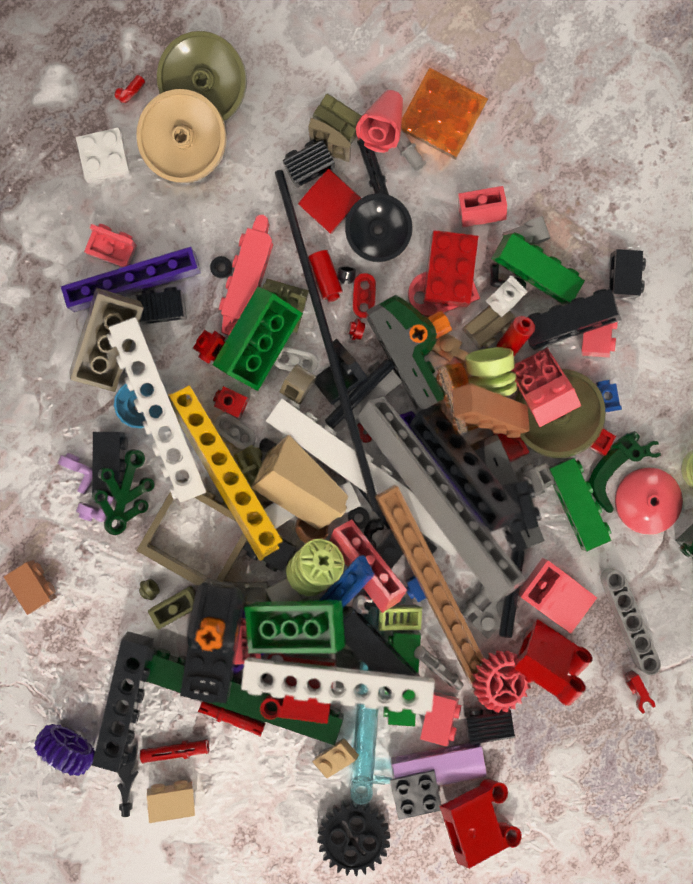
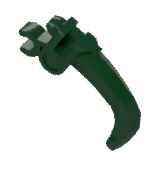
(622, 450)

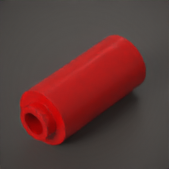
(325, 275)
(517, 334)

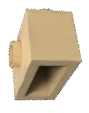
(170, 801)

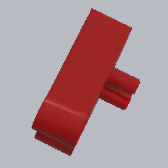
(547, 660)
(304, 710)
(474, 825)

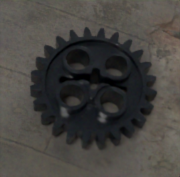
(337, 847)

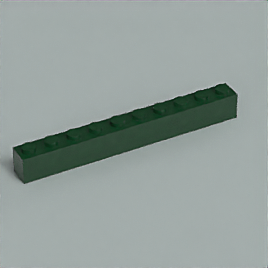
(168, 673)

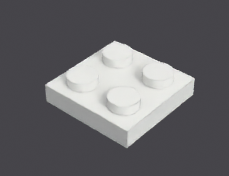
(102, 154)

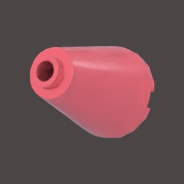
(382, 122)

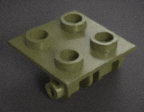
(292, 295)

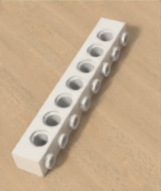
(131, 331)
(350, 678)

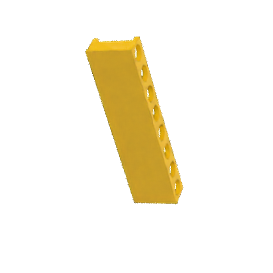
(224, 473)

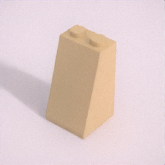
(299, 485)

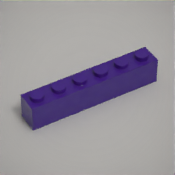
(133, 278)

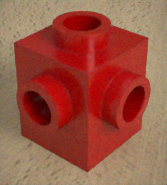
(209, 345)

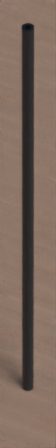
(327, 340)

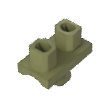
(249, 462)

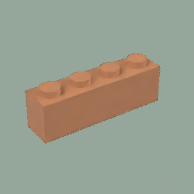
(490, 410)

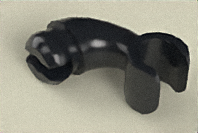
(372, 527)

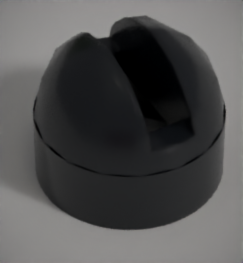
(346, 273)

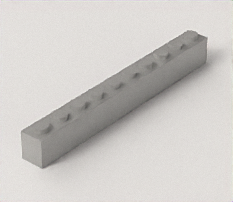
(441, 499)

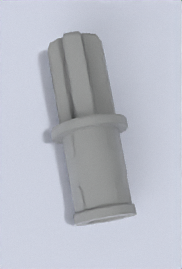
(409, 151)

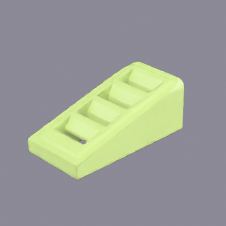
(414, 618)

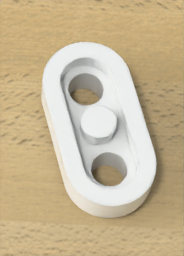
(296, 357)

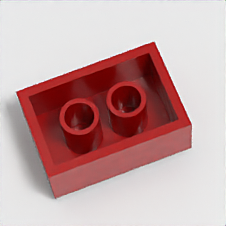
(450, 268)

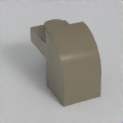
(297, 384)

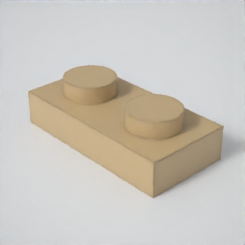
(335, 758)

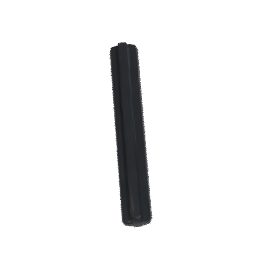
(361, 391)
(511, 600)

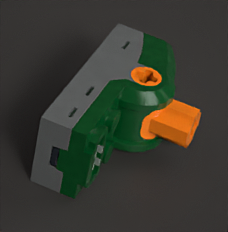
(394, 326)

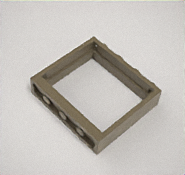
(174, 564)

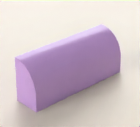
(449, 763)

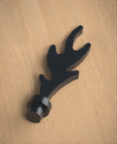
(128, 779)

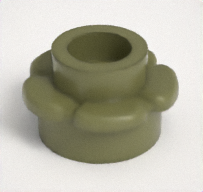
(149, 589)

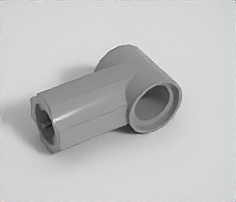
(533, 231)

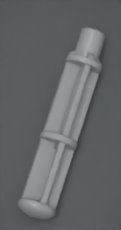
(436, 666)

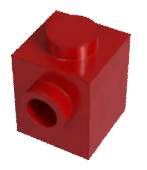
(230, 402)

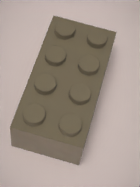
(95, 358)

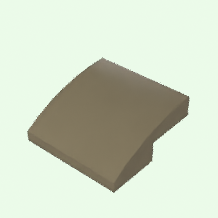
(337, 144)

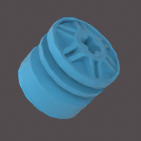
(125, 406)

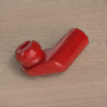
(131, 90)

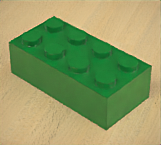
(257, 338)
(295, 627)

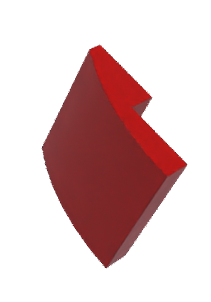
(329, 201)

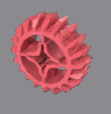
(490, 682)

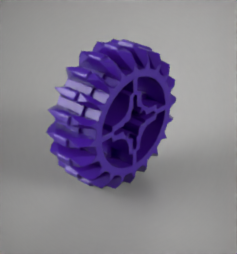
(64, 750)

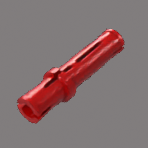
(236, 719)
(153, 755)

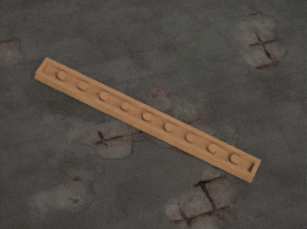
(430, 580)

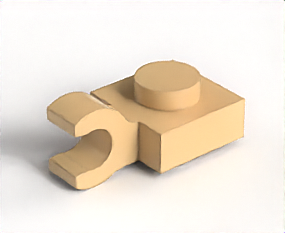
(448, 347)

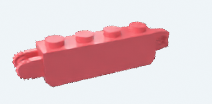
(248, 272)

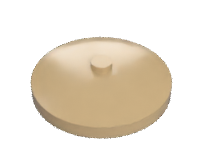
(181, 136)

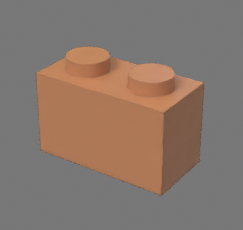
(30, 586)

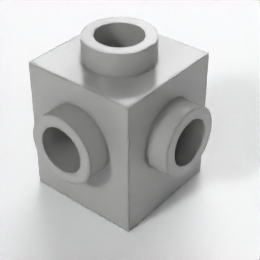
(538, 476)

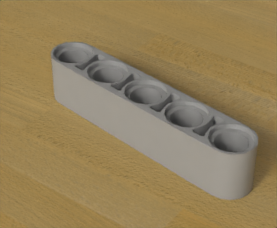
(637, 629)

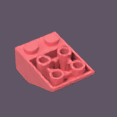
(545, 387)
(556, 595)

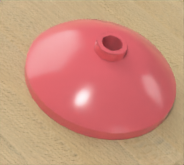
(634, 499)

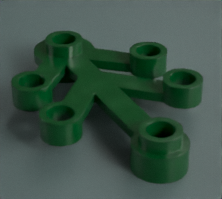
(123, 494)

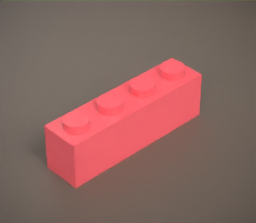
(384, 586)

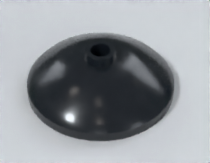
(378, 211)

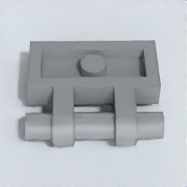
(489, 618)

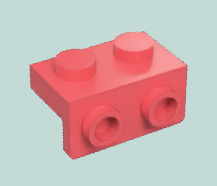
(109, 246)

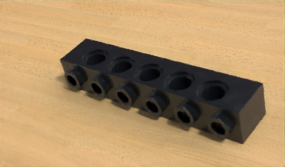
(464, 469)
(107, 754)

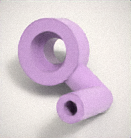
(71, 462)
(89, 512)

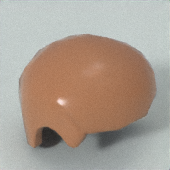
(307, 532)

